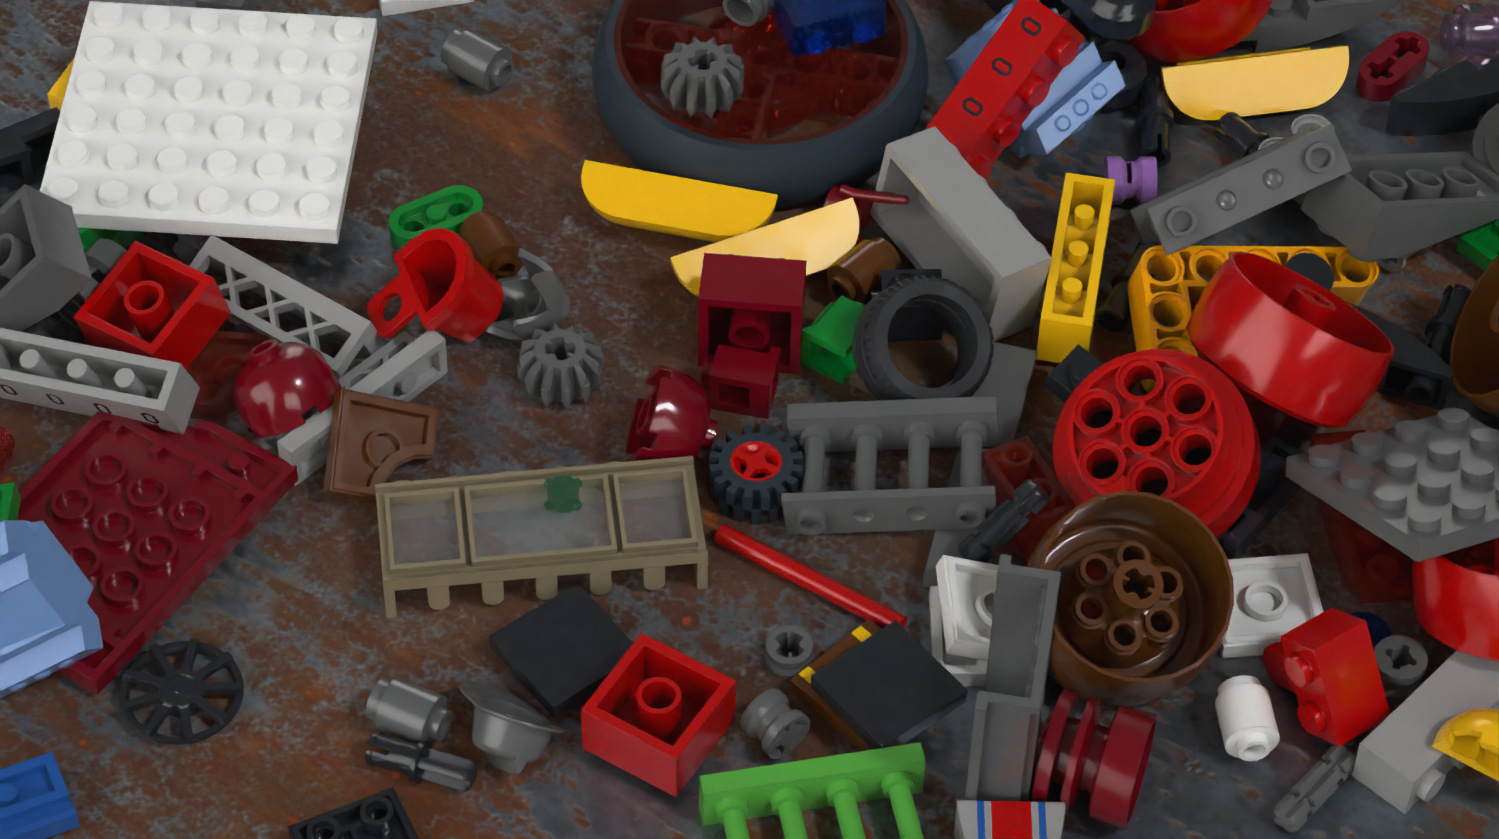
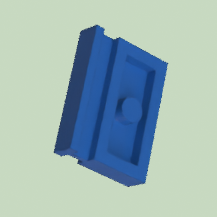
(35, 800)

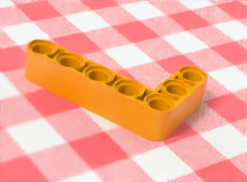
(1182, 287)

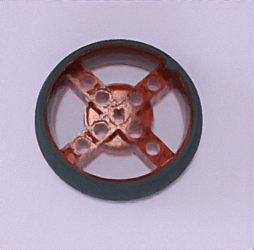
(779, 91)

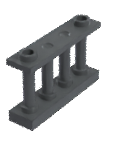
(1241, 189)
(891, 426)

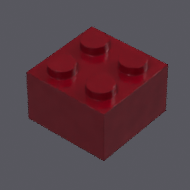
(752, 306)

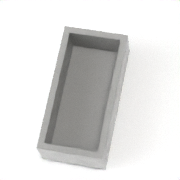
(961, 229)

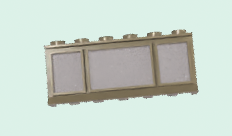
(499, 530)

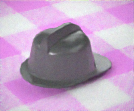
(507, 727)

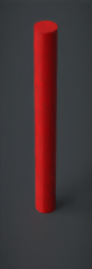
(807, 577)

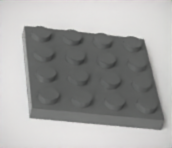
(1414, 485)

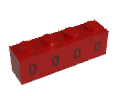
(1006, 83)

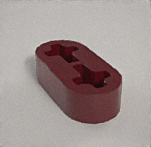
(1385, 60)

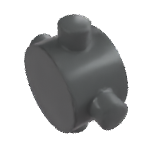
(188, 246)

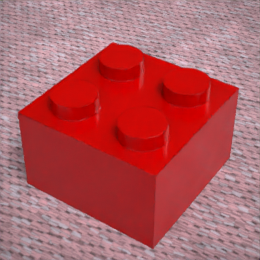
(153, 308)
(658, 714)

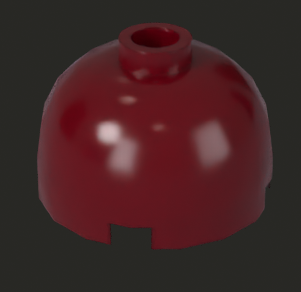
(281, 386)
(671, 419)

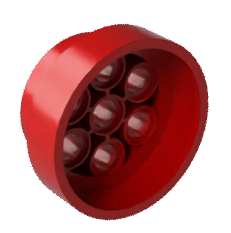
(1212, 490)

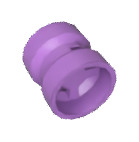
(1140, 175)

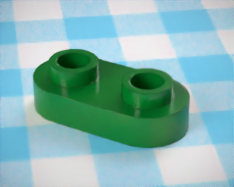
(437, 210)

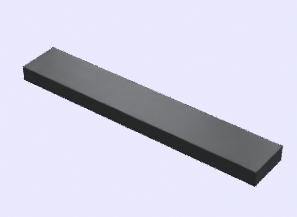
(1010, 382)

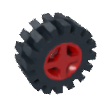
(739, 463)

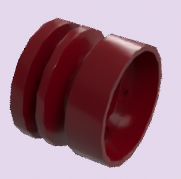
(1094, 758)

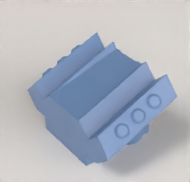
(1072, 96)
(41, 607)

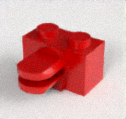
(1333, 675)

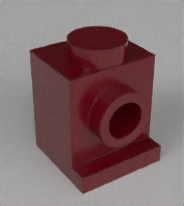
(742, 380)

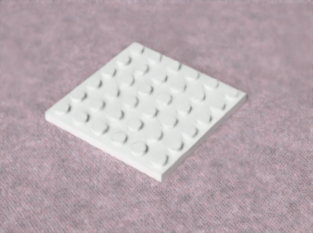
(211, 121)

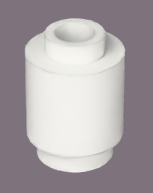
(1246, 718)

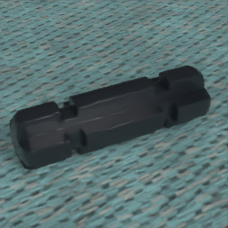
(1004, 522)

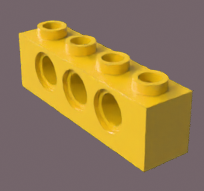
(1075, 266)

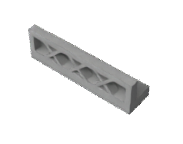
(286, 295)
(394, 371)

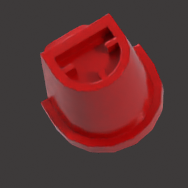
(441, 286)

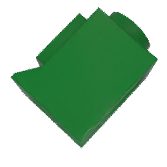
(829, 339)

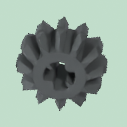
(702, 77)
(560, 365)

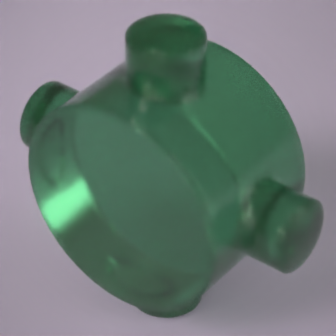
(563, 494)

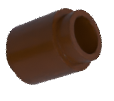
(492, 243)
(860, 269)

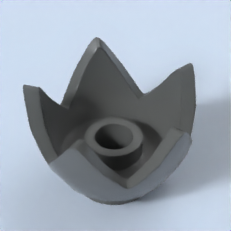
(531, 300)

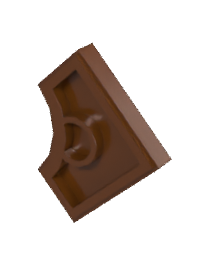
(372, 439)

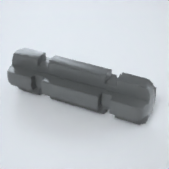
(1314, 788)

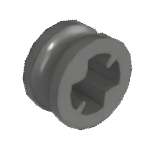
(788, 637)

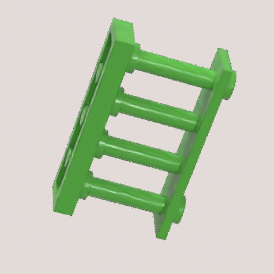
(814, 784)

